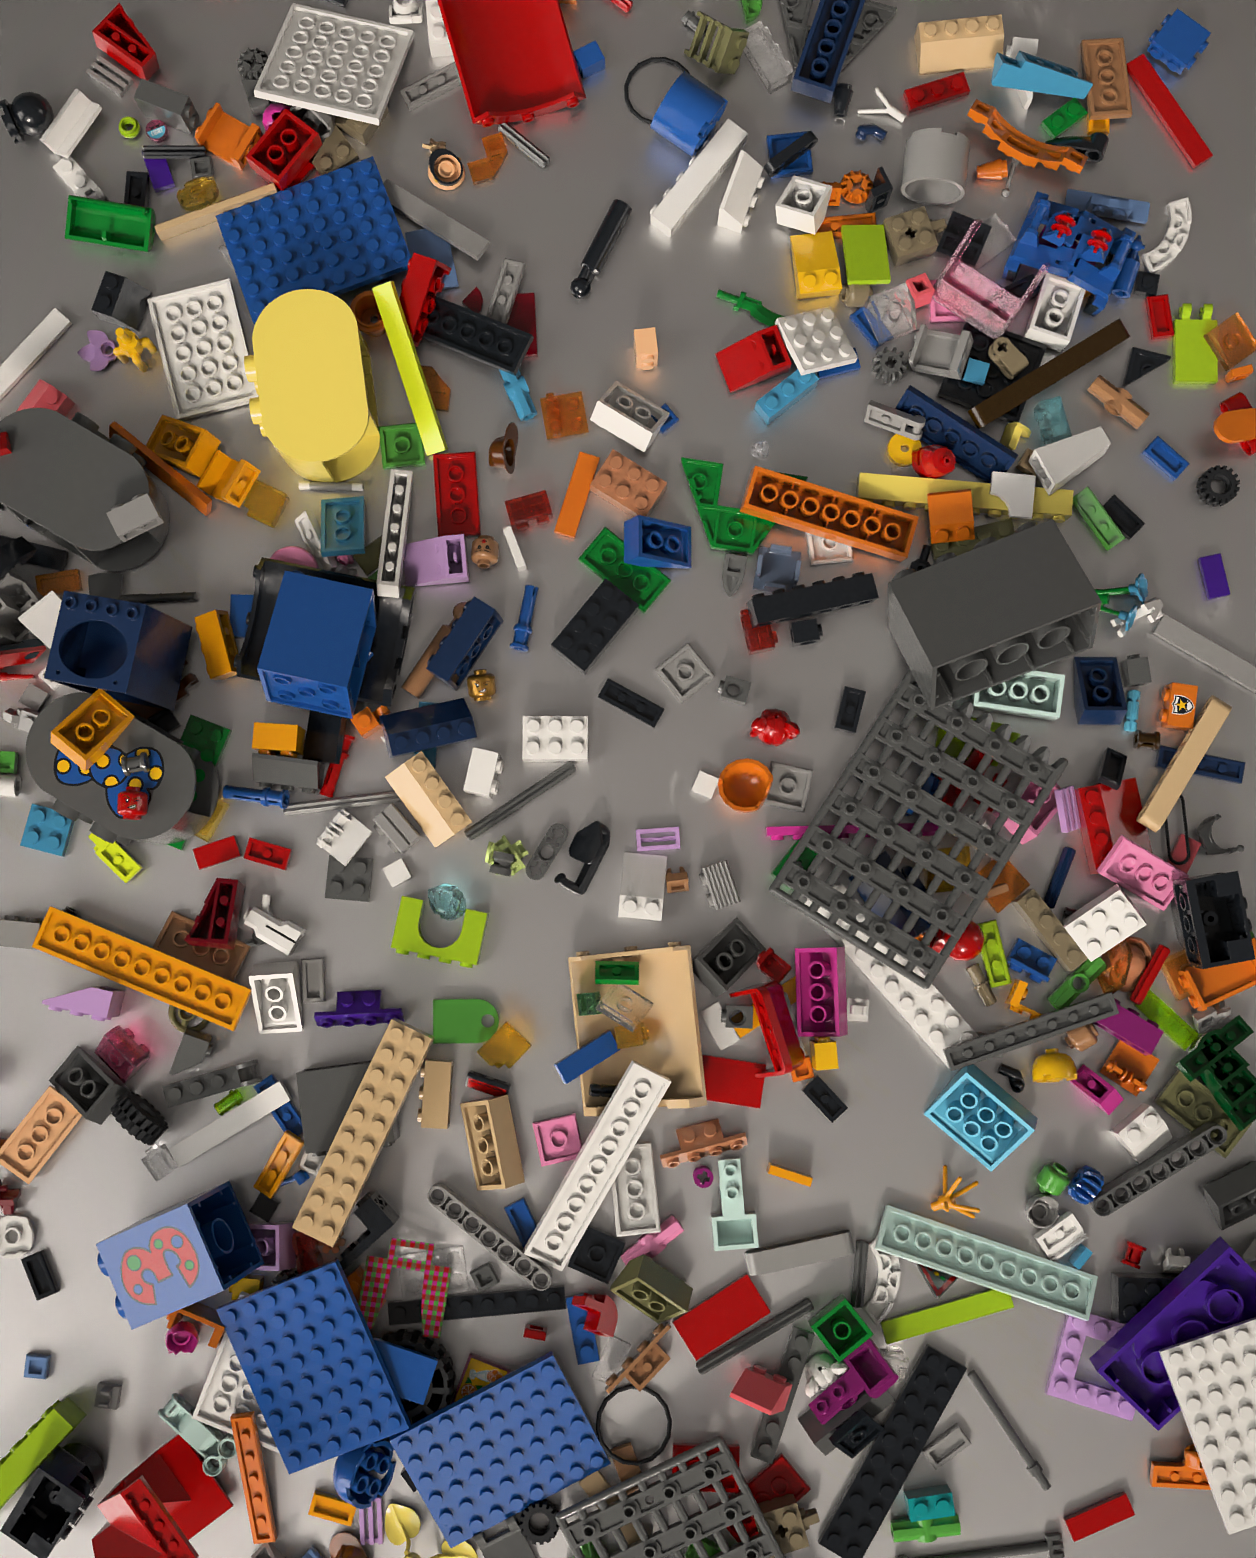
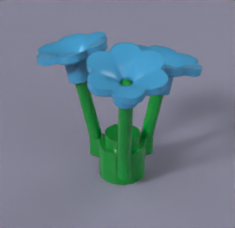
(1138, 589)

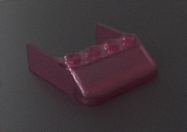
(978, 297)

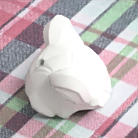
(820, 1380)

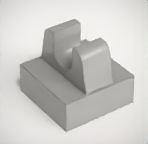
(108, 1395)

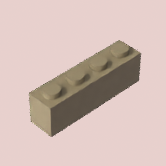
(1049, 930)

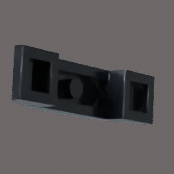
(15, 552)

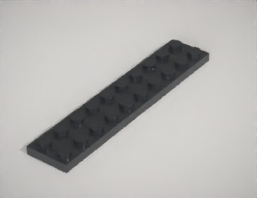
(892, 1454)

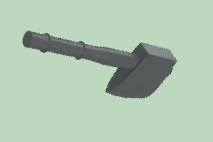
(111, 586)

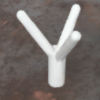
(894, 112)

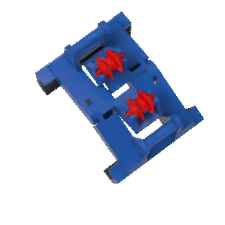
(1064, 225)

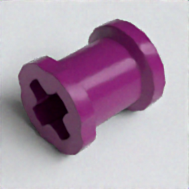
(706, 1182)

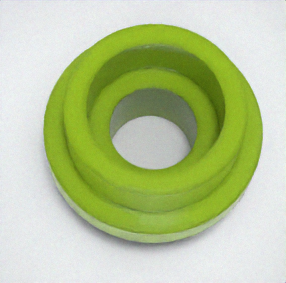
(127, 122)

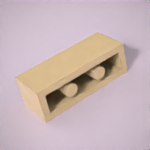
(436, 1094)

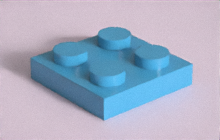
(47, 831)

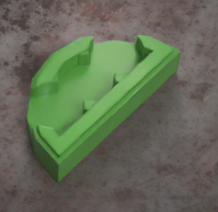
(751, 9)

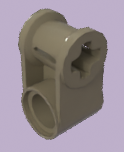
(1009, 360)

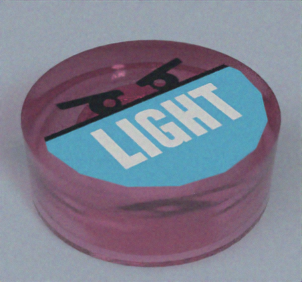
(156, 131)

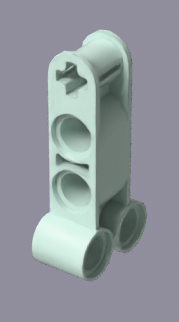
(202, 1437)

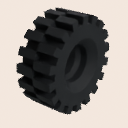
(139, 1118)

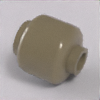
(855, 294)

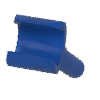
(301, 1176)

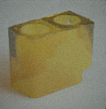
(265, 503)
(504, 1047)

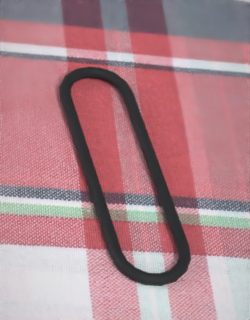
(1186, 836)

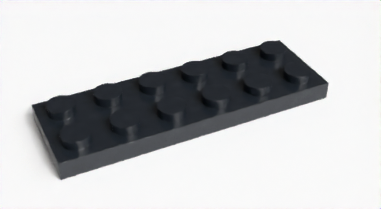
(477, 336)

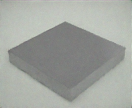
(684, 673)
(789, 786)

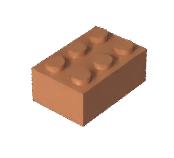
(628, 485)

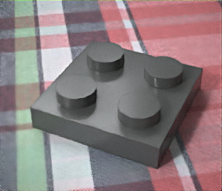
(349, 881)

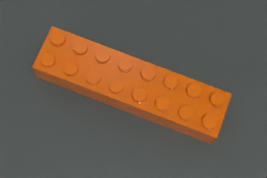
(829, 514)

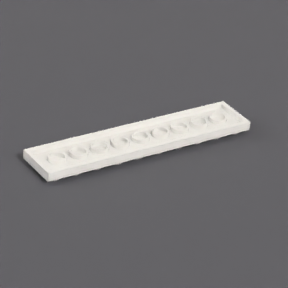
(922, 1008)
(597, 1165)

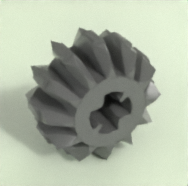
(892, 358)

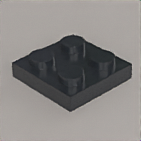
(597, 1254)
(856, 1433)

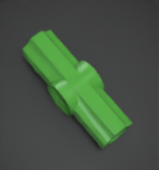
(1067, 993)
(925, 1530)

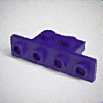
(358, 1008)

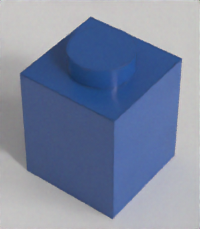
(589, 59)

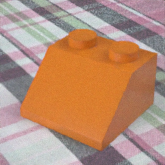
(950, 516)

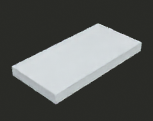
(636, 1194)

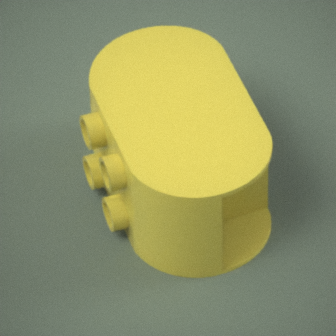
(314, 386)

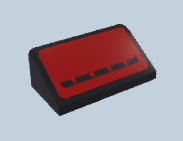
(487, 1084)

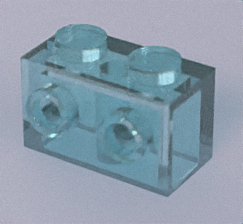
(1052, 420)

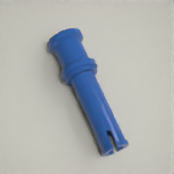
(523, 628)
(265, 797)

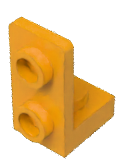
(1017, 993)

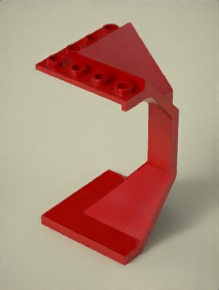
(160, 1506)

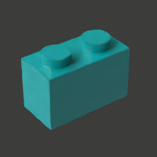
(929, 1503)

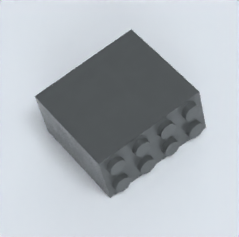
(324, 1101)

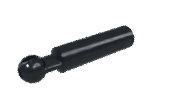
(601, 247)

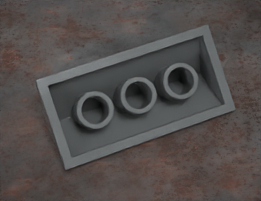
(820, 1433)

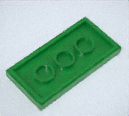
(606, 560)

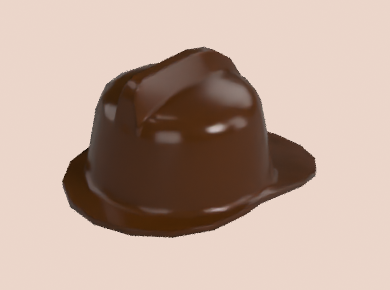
(504, 448)

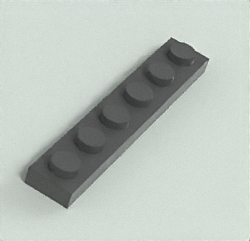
(791, 1368)

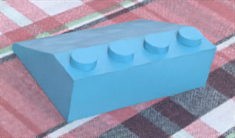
(981, 1116)

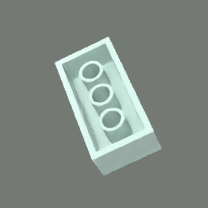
(1028, 695)

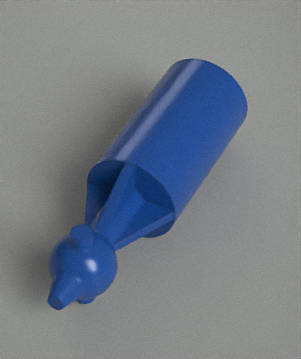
(1129, 271)

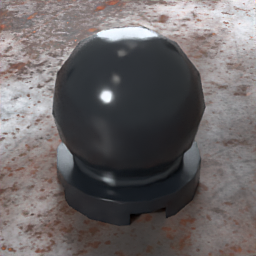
(26, 115)

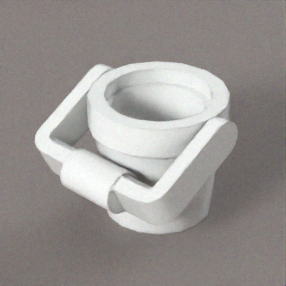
(405, 12)

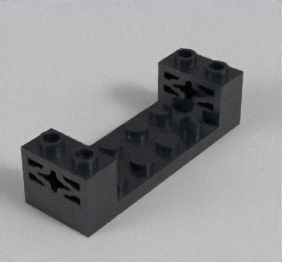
(375, 1215)

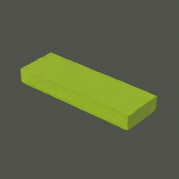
(993, 955)

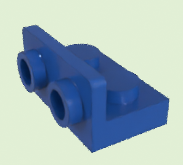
(1030, 960)

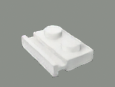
(1061, 1236)

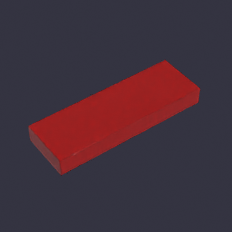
(1099, 1516)

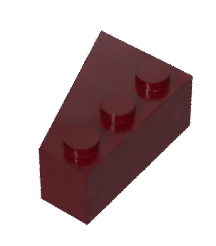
(219, 916)

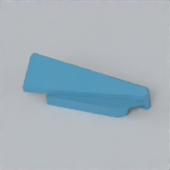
(1038, 75)

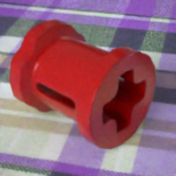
(1133, 1255)

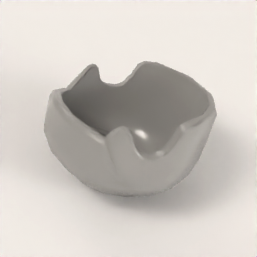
(1042, 1210)

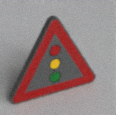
(936, 1280)

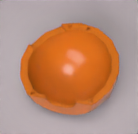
(745, 785)

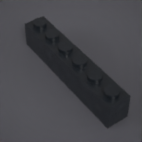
(811, 600)

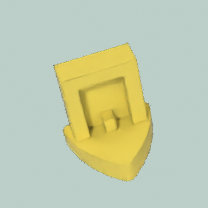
(1012, 434)

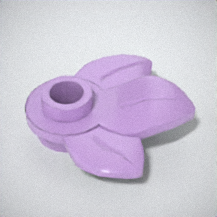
(97, 350)

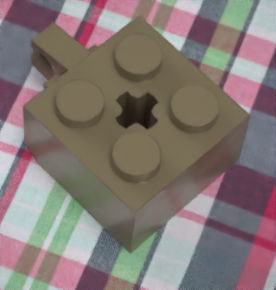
(916, 225)
(794, 1522)

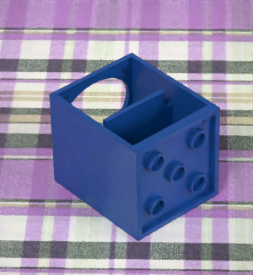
(318, 644)

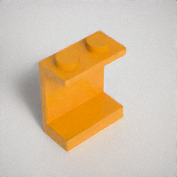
(228, 479)

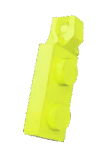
(116, 858)

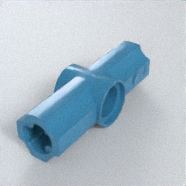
(519, 394)

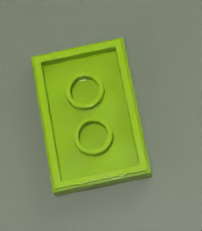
(865, 254)

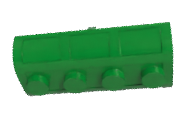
(110, 223)

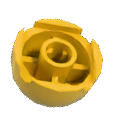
(1053, 1067)

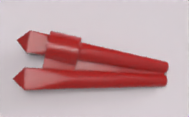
(4, 676)

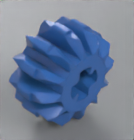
(1085, 1184)

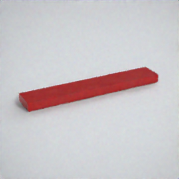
(1168, 111)

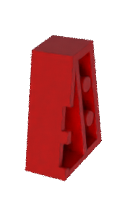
(125, 44)

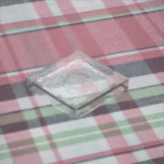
(624, 1006)

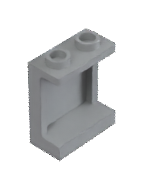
(940, 352)

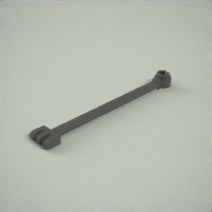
(1048, 1546)

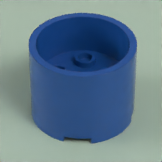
(688, 114)

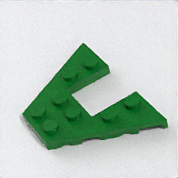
(723, 525)

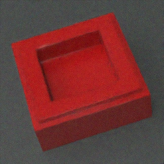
(535, 1332)

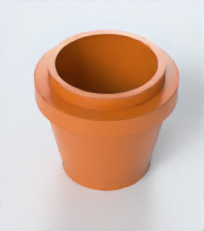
(364, 309)

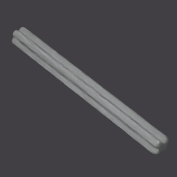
(341, 802)

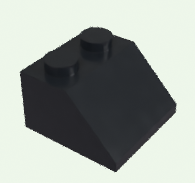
(121, 301)

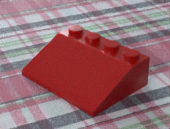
(1108, 815)

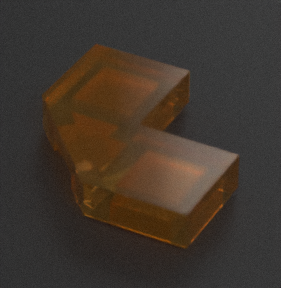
(487, 168)
(438, 389)
(1116, 975)

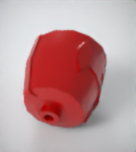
(933, 461)

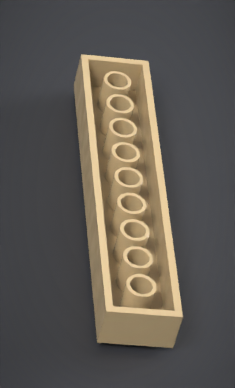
(363, 1132)

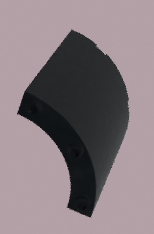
(388, 642)

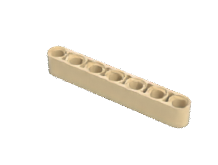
(1184, 763)

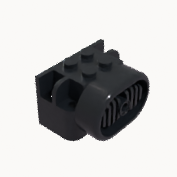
(1212, 920)
(55, 1498)

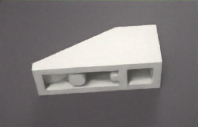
(1028, 46)

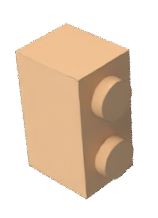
(645, 348)

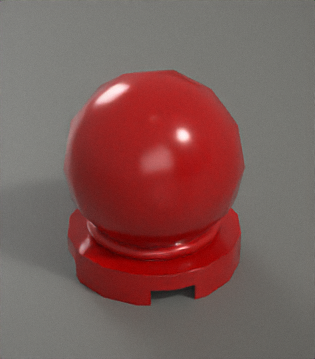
(967, 947)

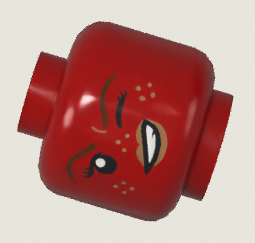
(132, 803)

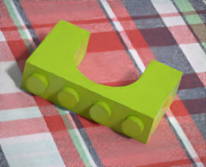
(409, 936)

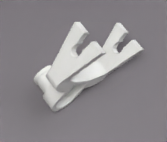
(1151, 607)

